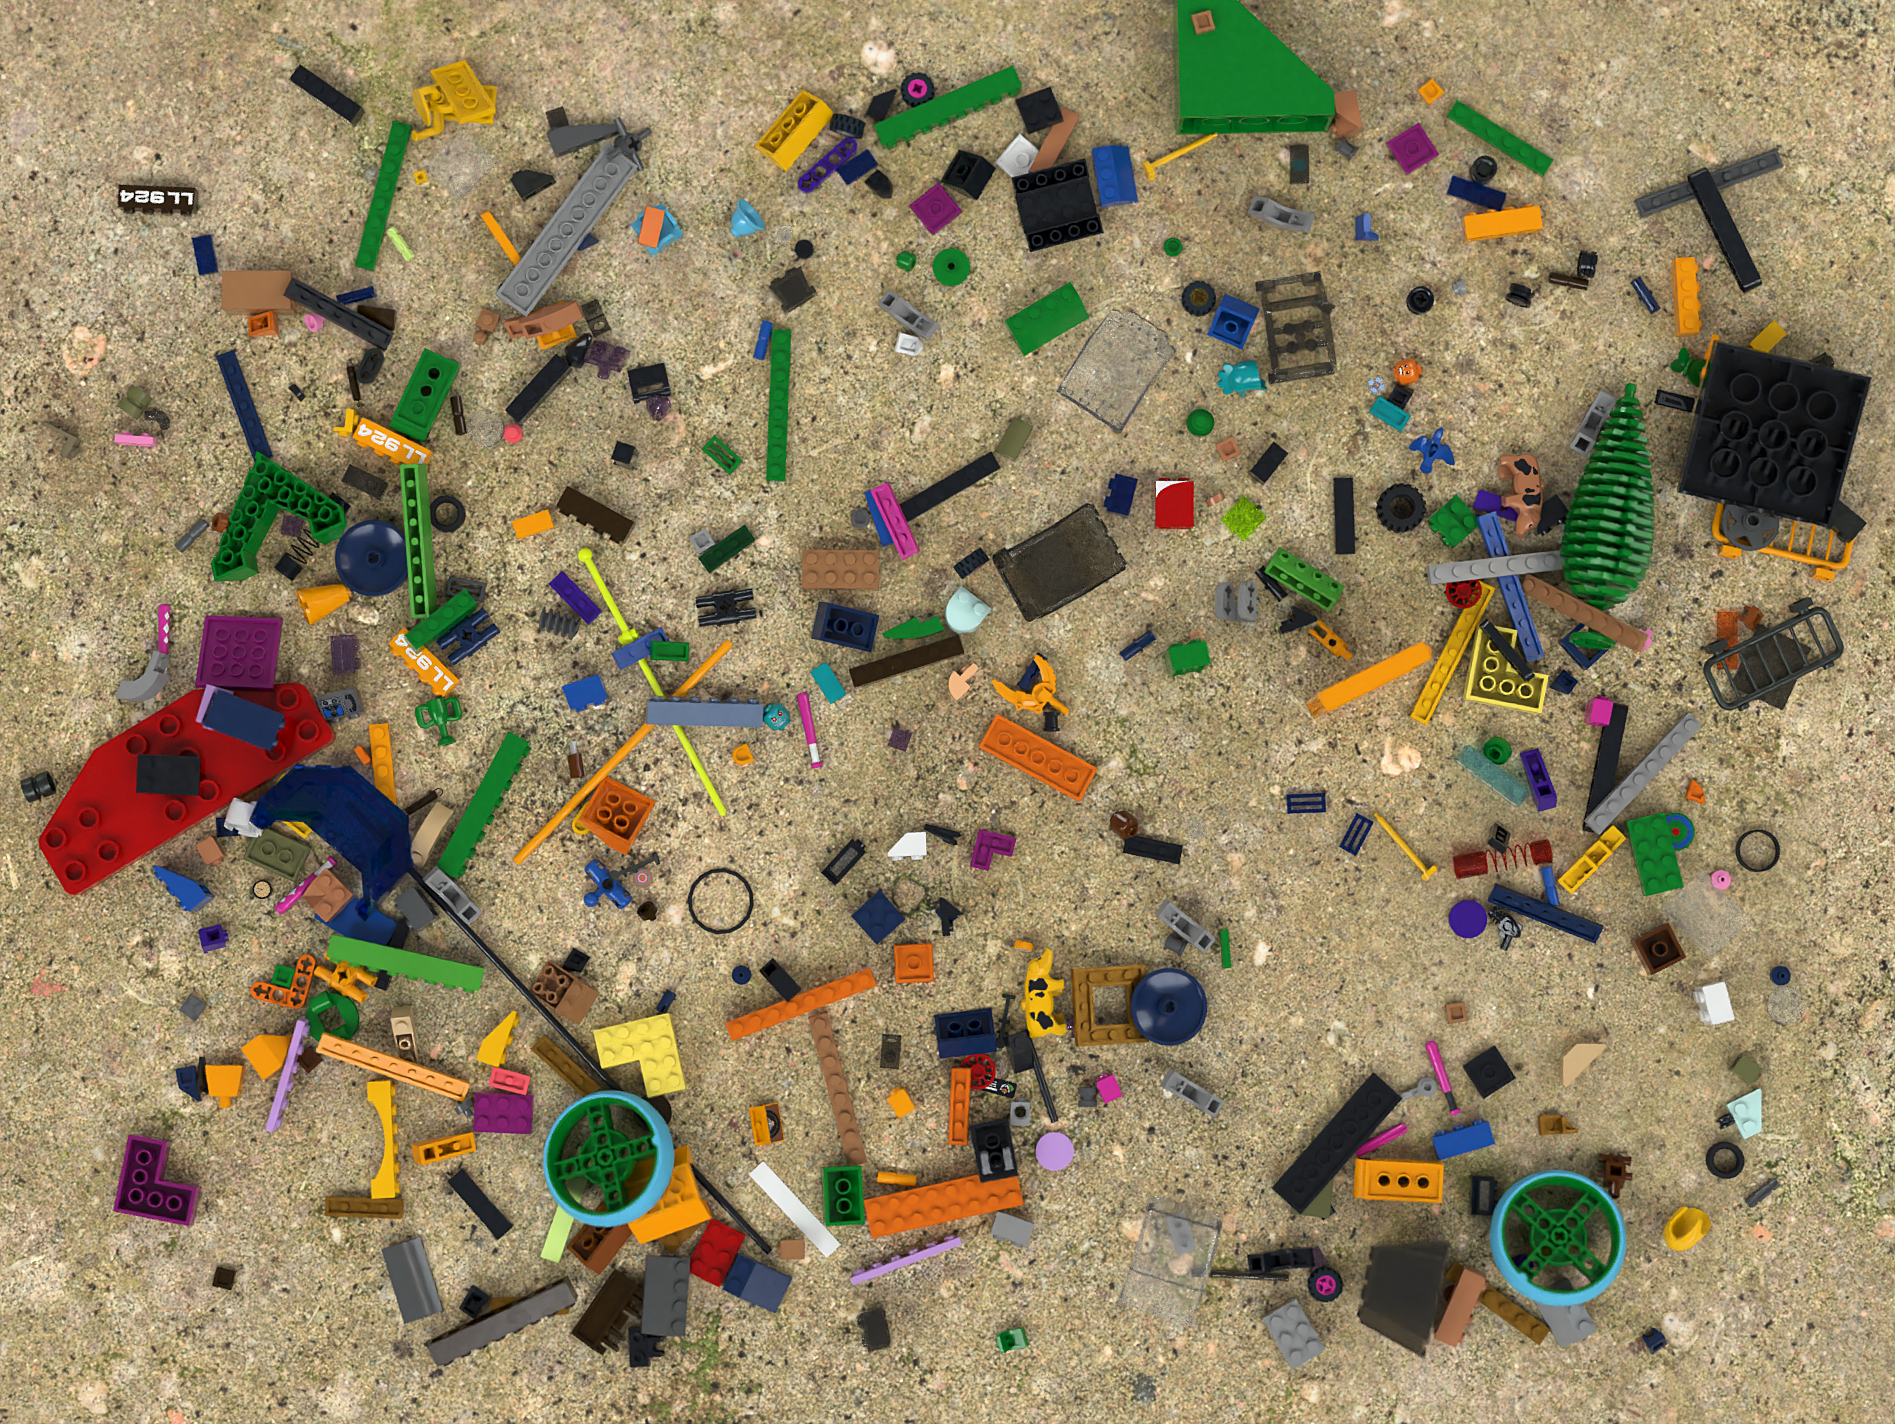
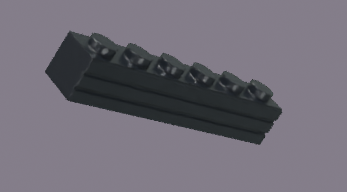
(398, 941)

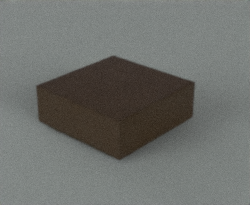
(224, 1278)

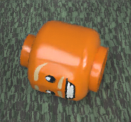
(1407, 371)

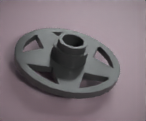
(1749, 524)

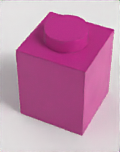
(1108, 1087)

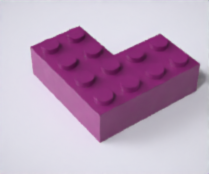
(145, 1191)

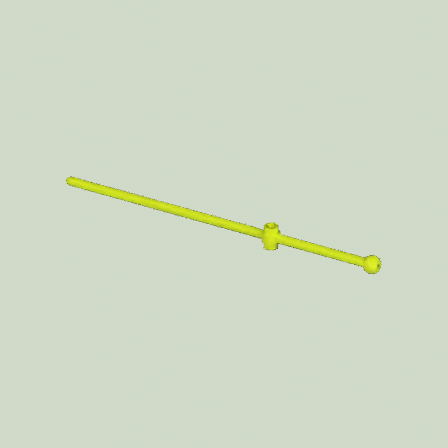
(629, 636)

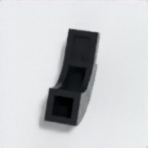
(1280, 1260)

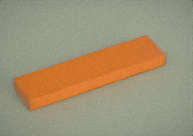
(959, 1106)

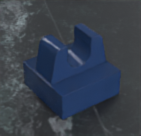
(1656, 1342)

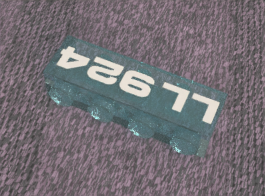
(1492, 776)

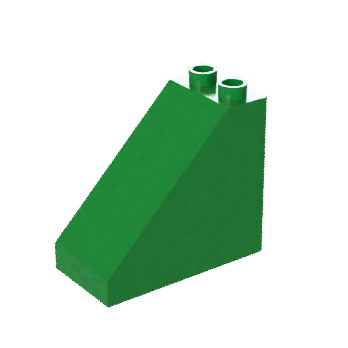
(1241, 77)

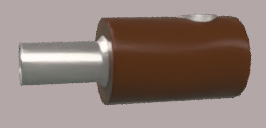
(575, 762)

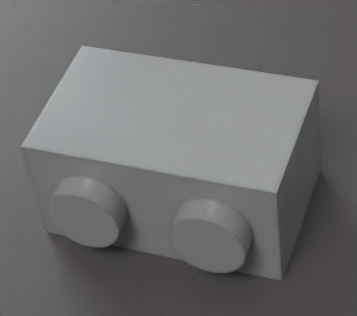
(1012, 1228)

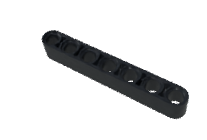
(1724, 229)
(1606, 760)

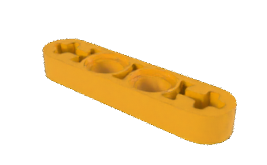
(500, 237)

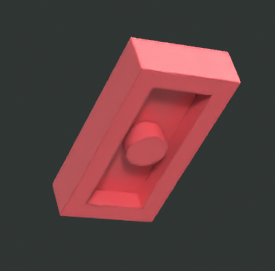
(509, 1080)

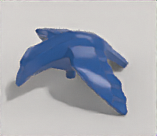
(1432, 450)

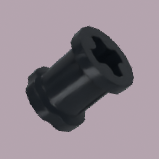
(1051, 721)

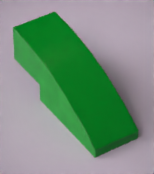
(914, 630)

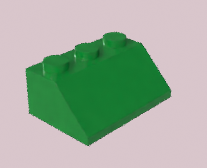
(842, 1195)

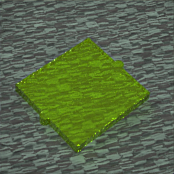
(1243, 518)

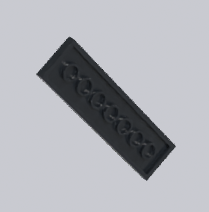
(1336, 1143)

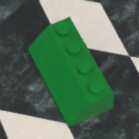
(1046, 319)

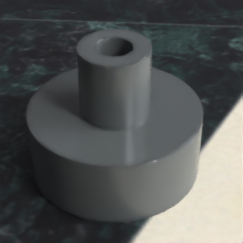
(465, 1108)

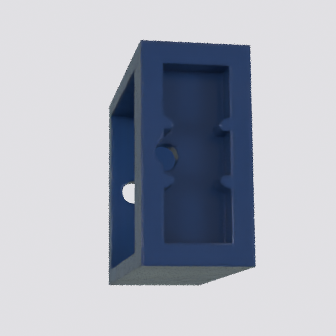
(1576, 654)

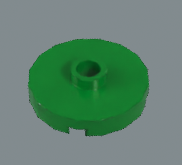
(951, 277)

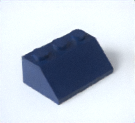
(965, 1033)

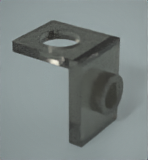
(593, 314)
(890, 1051)

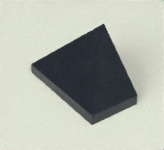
(474, 1301)

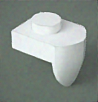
(908, 344)

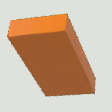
(651, 227)

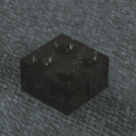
(875, 1328)

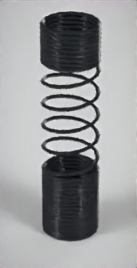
(289, 567)

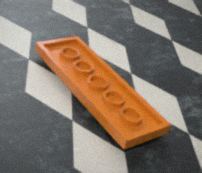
(1038, 758)

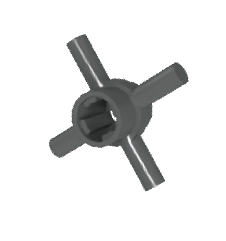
(628, 143)

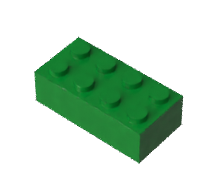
(1187, 658)
(1653, 854)

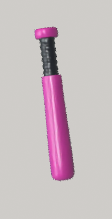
(1438, 1066)

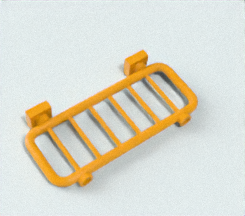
(1822, 573)

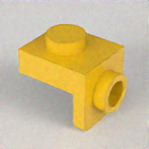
(351, 421)

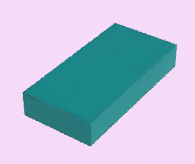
(1389, 413)
(828, 683)

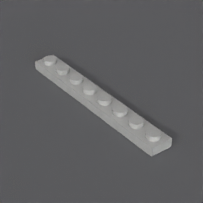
(1494, 567)
(1642, 773)

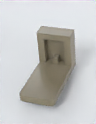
(71, 446)

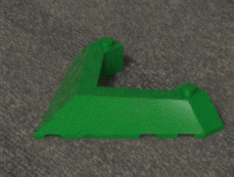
(263, 494)

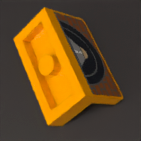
(766, 1124)

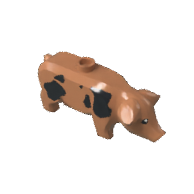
(1525, 490)

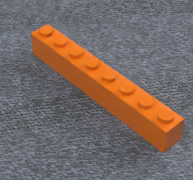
(801, 1004)

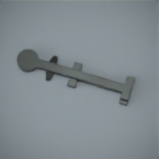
(614, 875)
(1000, 1043)

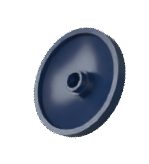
(372, 558)
(1168, 1006)

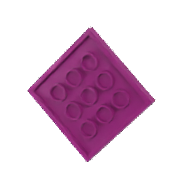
(239, 653)

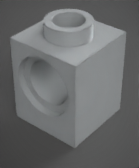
(1021, 1121)

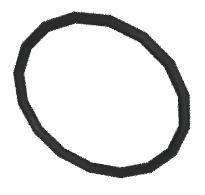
(750, 899)

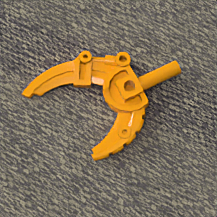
(1040, 694)

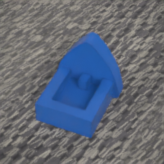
(1363, 228)

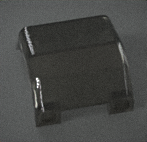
(1060, 563)

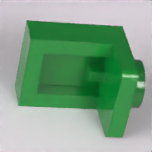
(1011, 1340)

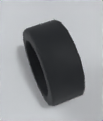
(461, 513)
(1740, 1160)

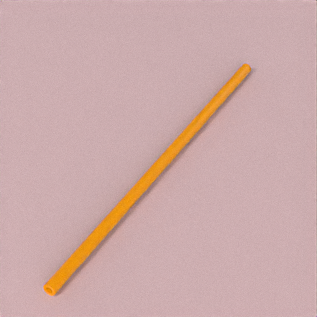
(617, 758)

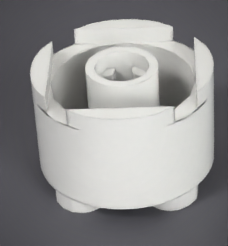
(239, 816)

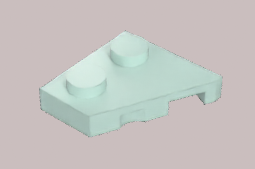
(1747, 1113)

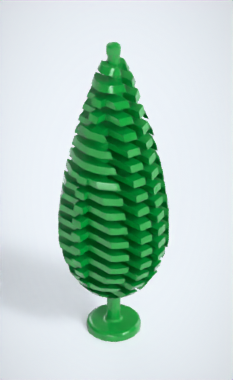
(1611, 518)

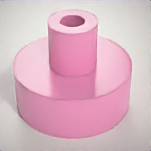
(314, 321)
(1716, 877)

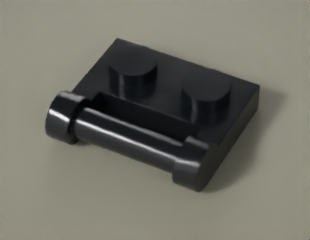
(647, 377)

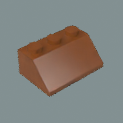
(598, 1245)

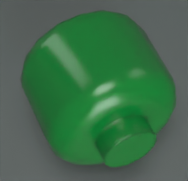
(906, 260)

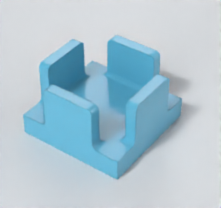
(669, 231)

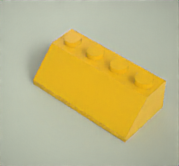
(794, 130)

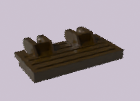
(607, 1311)

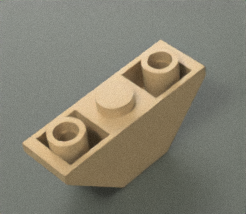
(1578, 1060)

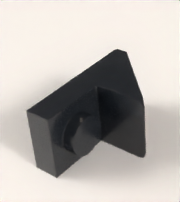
(1301, 619)
(947, 910)

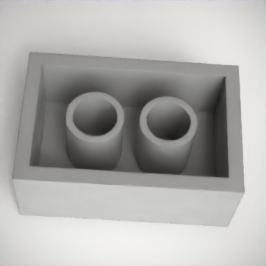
(1293, 1333)

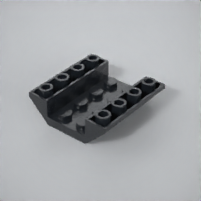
(1056, 205)

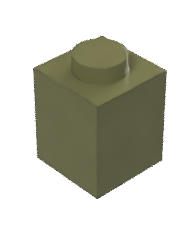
(1745, 1069)

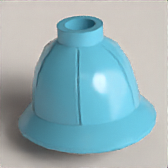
(745, 220)

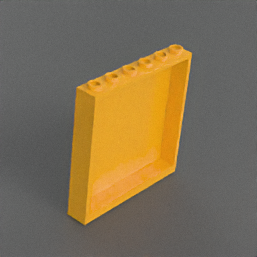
(1369, 679)

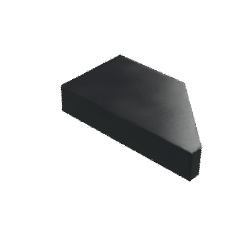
(881, 104)

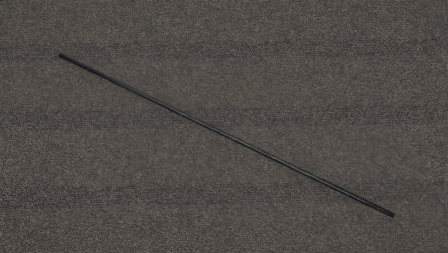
(577, 1047)

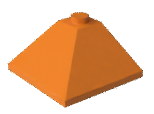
(616, 814)

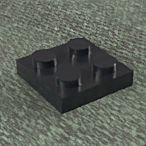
(1039, 110)
(1488, 1072)

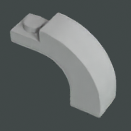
(1592, 422)

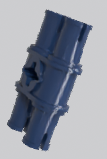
(478, 639)

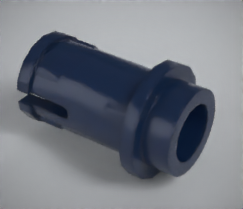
(666, 1001)

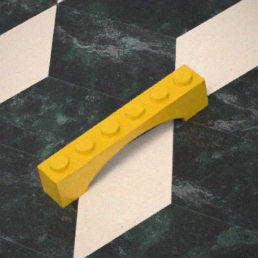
(382, 1096)

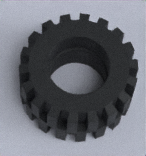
(1412, 496)

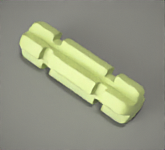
(400, 244)

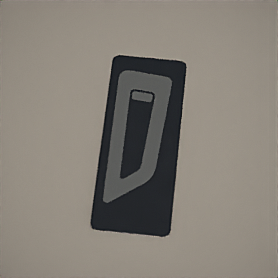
(1674, 401)

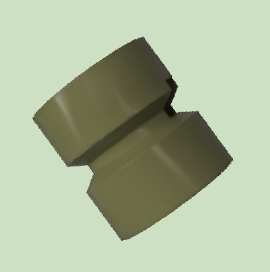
(134, 402)

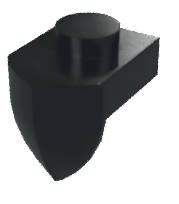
(880, 185)

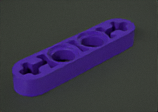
(829, 167)

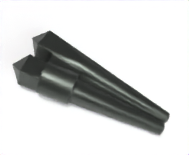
(202, 1085)

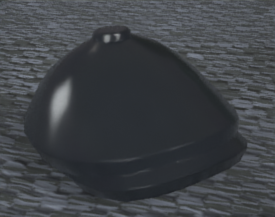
(577, 349)

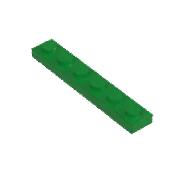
(1499, 138)

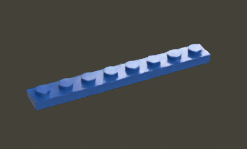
(1511, 590)

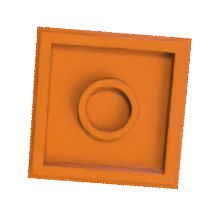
(913, 963)

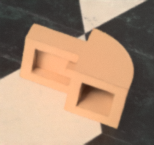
(958, 684)

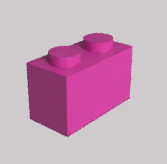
(1598, 711)

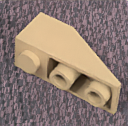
(405, 1033)

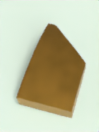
(1554, 1125)

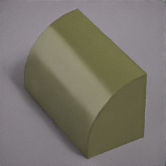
(1014, 439)

